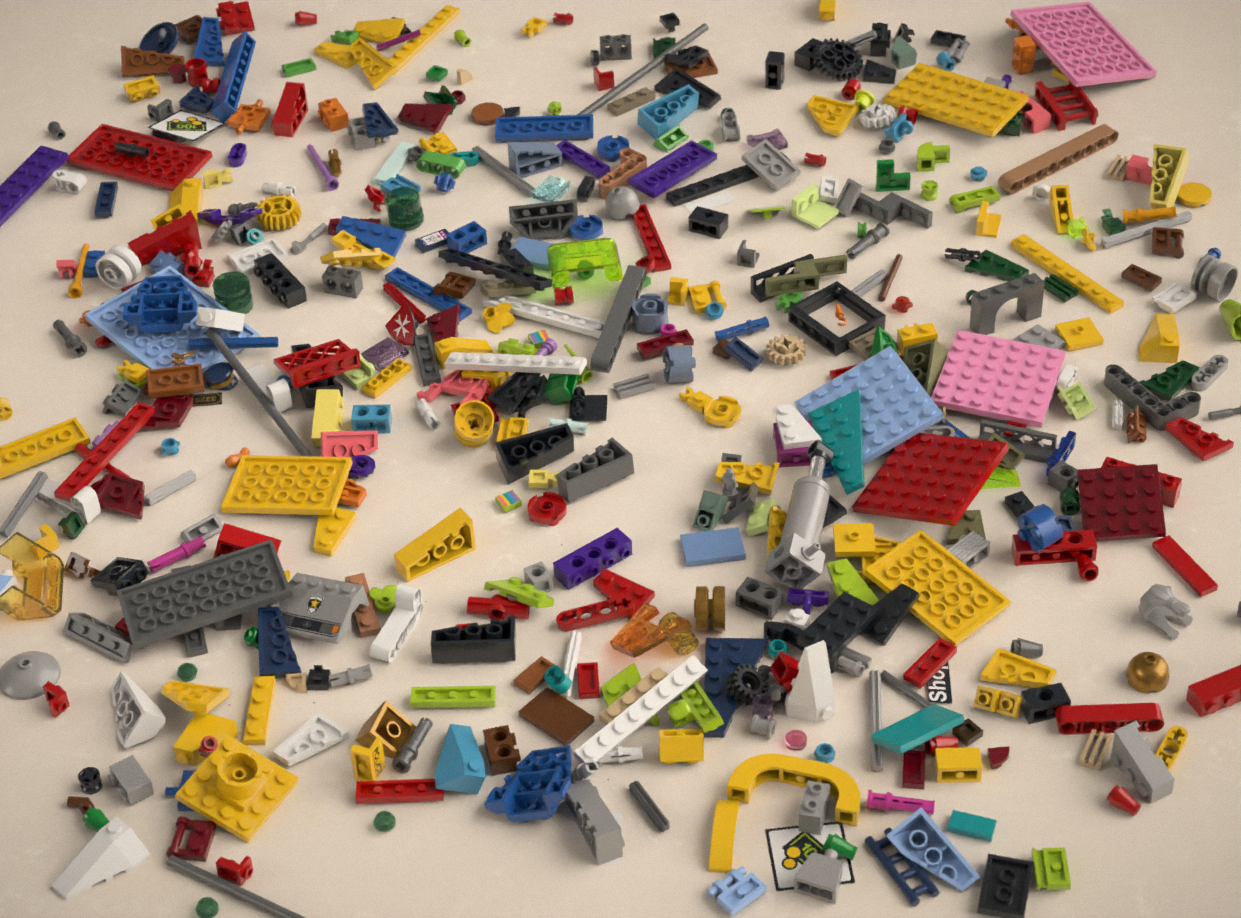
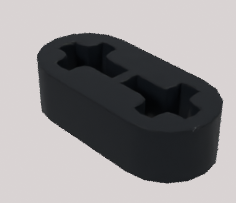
(585, 188)

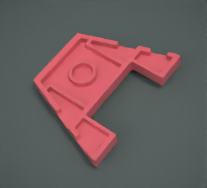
(456, 385)

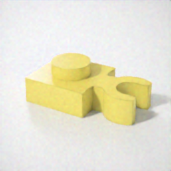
(215, 178)
(542, 479)

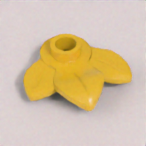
(498, 317)

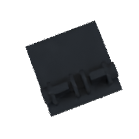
(587, 407)

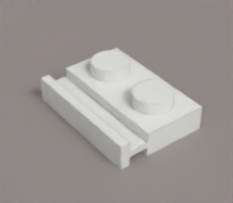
(1174, 297)

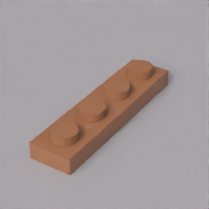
(365, 615)

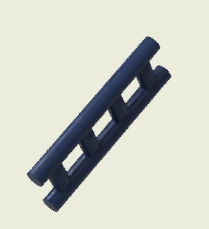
(899, 878)

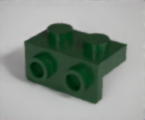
(443, 97)

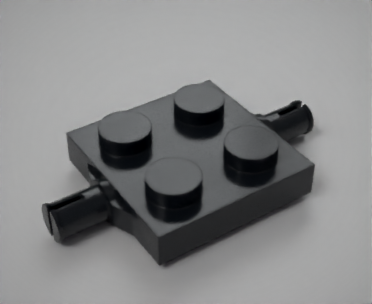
(533, 397)

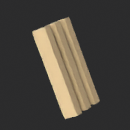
(1122, 161)
(1100, 737)

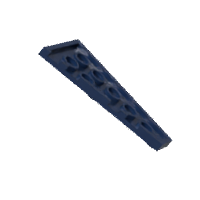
(721, 659)

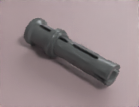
(873, 237)
(72, 341)
(409, 751)

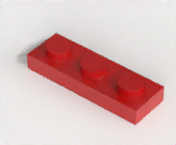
(930, 663)

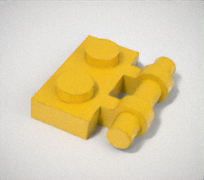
(438, 143)

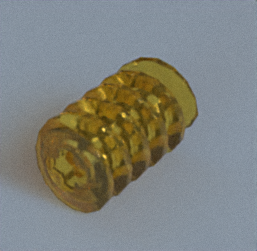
(682, 643)

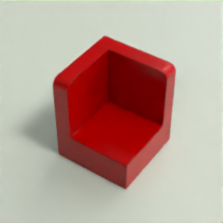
(603, 80)

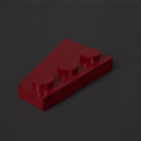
(425, 116)

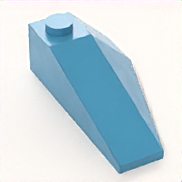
(460, 762)

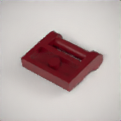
(198, 842)

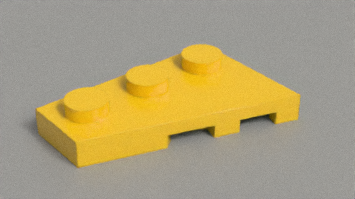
(761, 474)
(1016, 670)

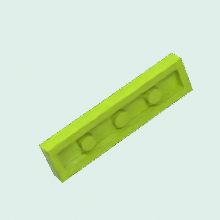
(453, 696)

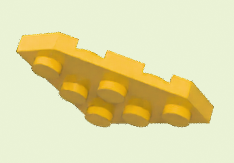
(831, 114)
(194, 696)

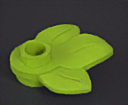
(383, 599)

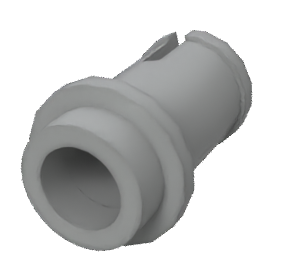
(850, 666)

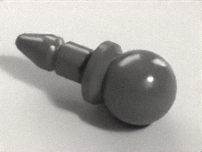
(234, 209)

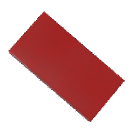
(588, 680)

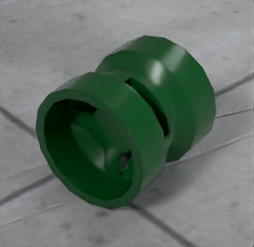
(1069, 501)

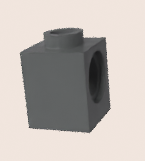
(1063, 476)

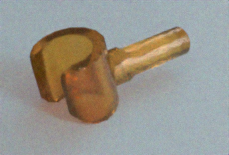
(179, 359)

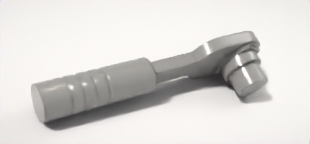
(299, 247)

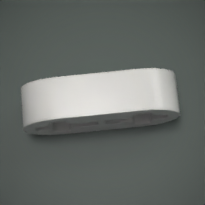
(1067, 376)

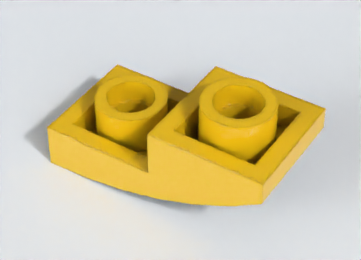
(997, 701)

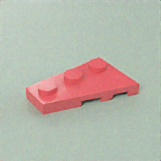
(348, 443)

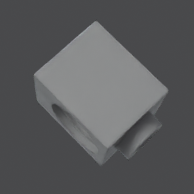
(538, 577)

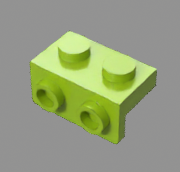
(513, 346)

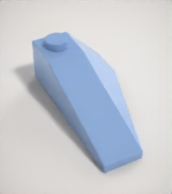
(929, 847)

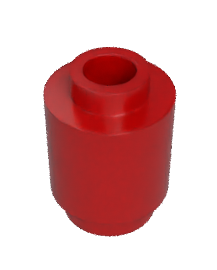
(850, 89)

